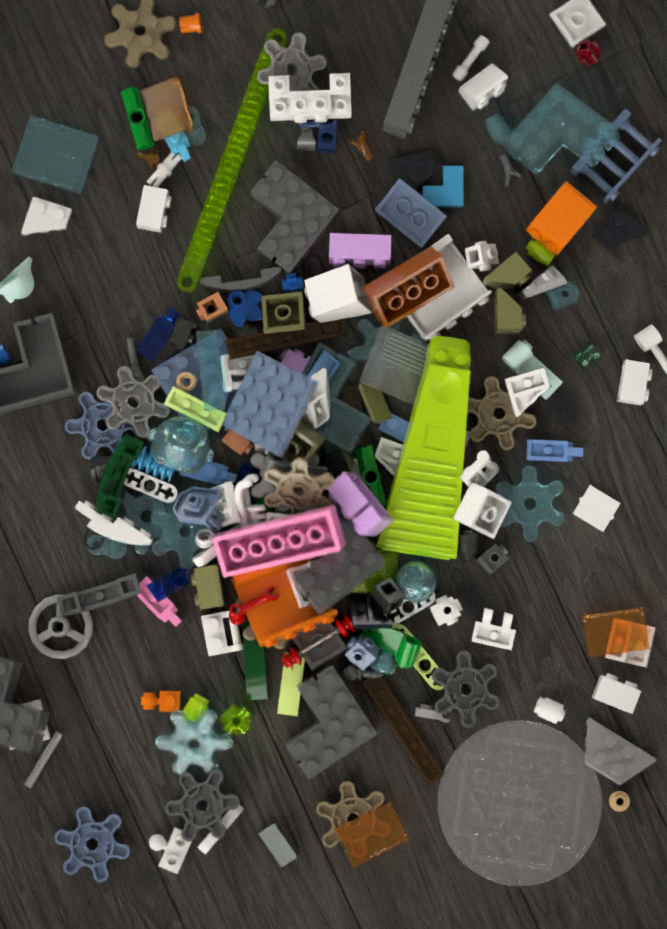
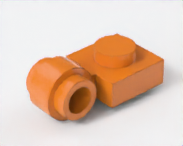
(168, 701)

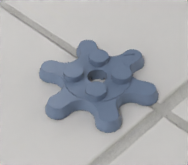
(88, 426)
(81, 854)

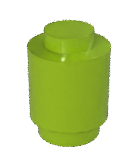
(539, 252)
(195, 707)

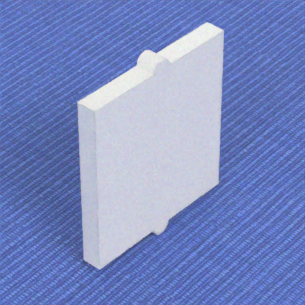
(596, 508)

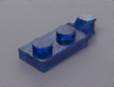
(158, 335)

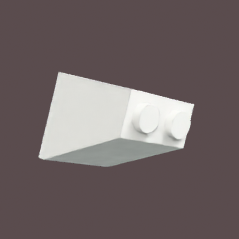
(337, 295)

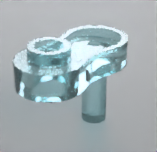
(198, 135)
(109, 547)

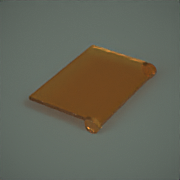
(166, 109)
(616, 632)
(372, 834)

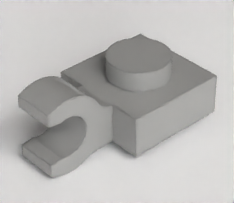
(427, 712)

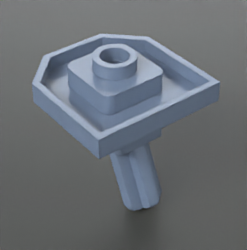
(197, 507)

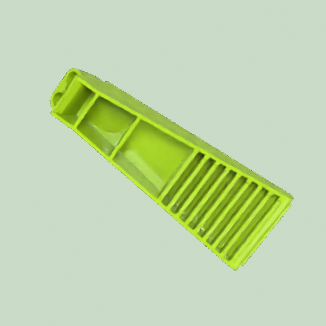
(432, 458)

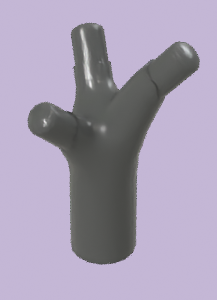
(509, 169)

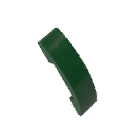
(115, 475)
(254, 668)

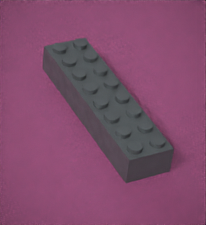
(418, 66)

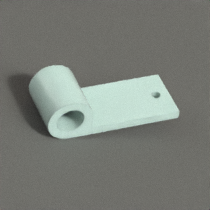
(522, 360)

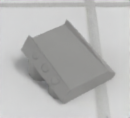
(545, 281)

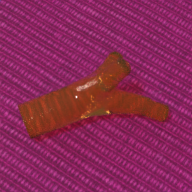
(362, 146)
(152, 158)

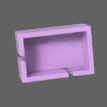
(360, 250)
(359, 504)

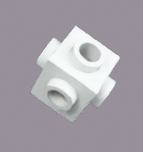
(482, 256)
(438, 610)

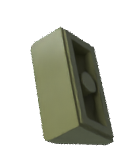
(375, 404)

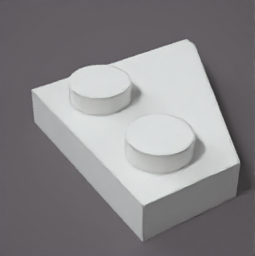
(526, 388)

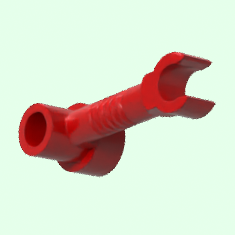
(239, 618)

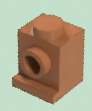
(214, 300)
(237, 443)

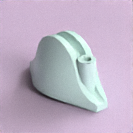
(19, 282)

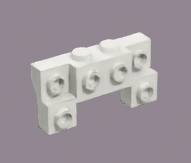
(310, 104)

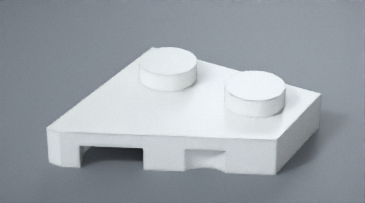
(45, 216)
(388, 454)

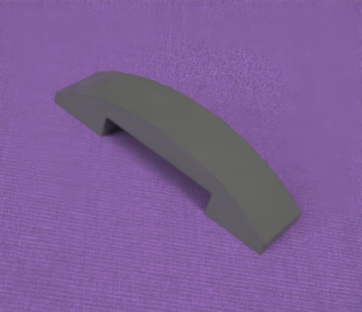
(215, 282)
(99, 596)

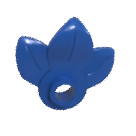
(246, 309)

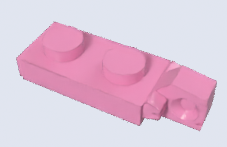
(163, 609)

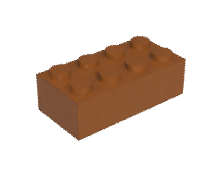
(408, 287)

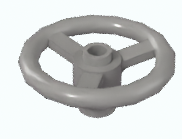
(53, 630)

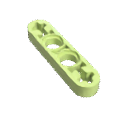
(422, 654)

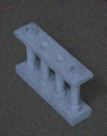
(621, 122)

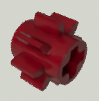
(588, 52)

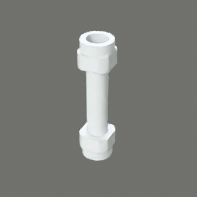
(480, 45)

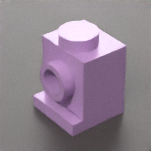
(294, 359)

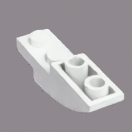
(120, 531)

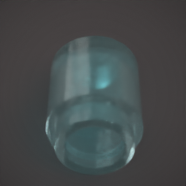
(498, 128)

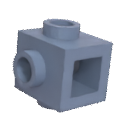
(361, 651)

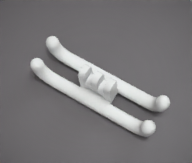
(248, 513)

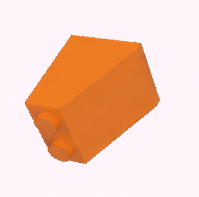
(561, 218)

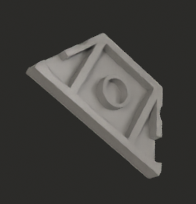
(613, 754)

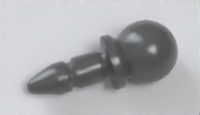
(353, 672)

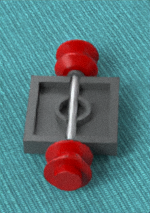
(318, 644)

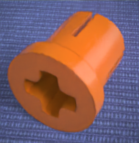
(191, 23)

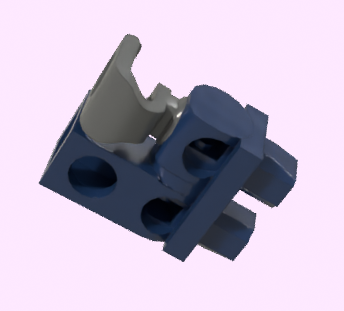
(326, 136)

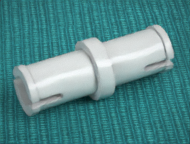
(164, 170)

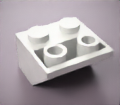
(483, 86)
(319, 406)

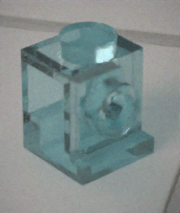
(558, 301)

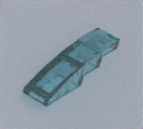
(210, 370)

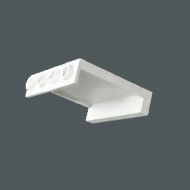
(455, 303)

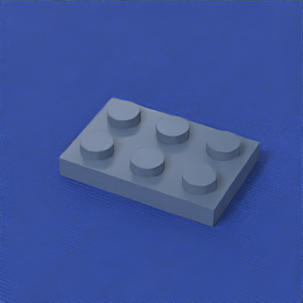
(410, 213)

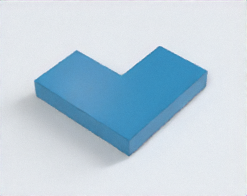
(452, 190)

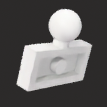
(174, 850)

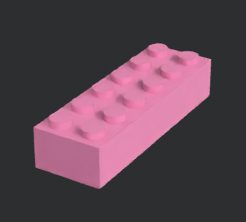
(279, 541)

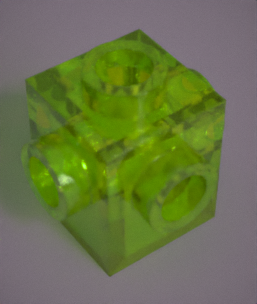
(236, 712)

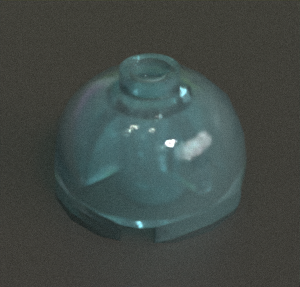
(416, 581)

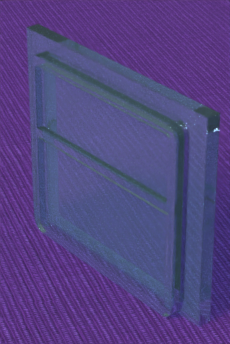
(55, 154)

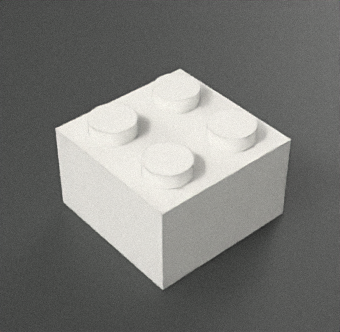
(482, 510)

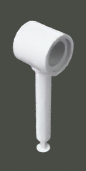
(649, 339)

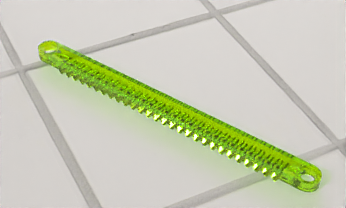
(227, 171)

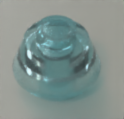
(384, 663)

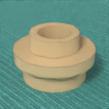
(186, 375)
(619, 794)

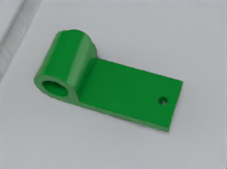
(396, 643)

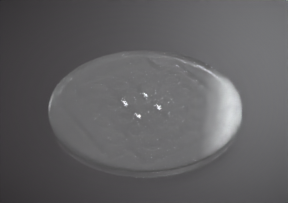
(519, 803)

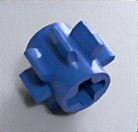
(292, 284)

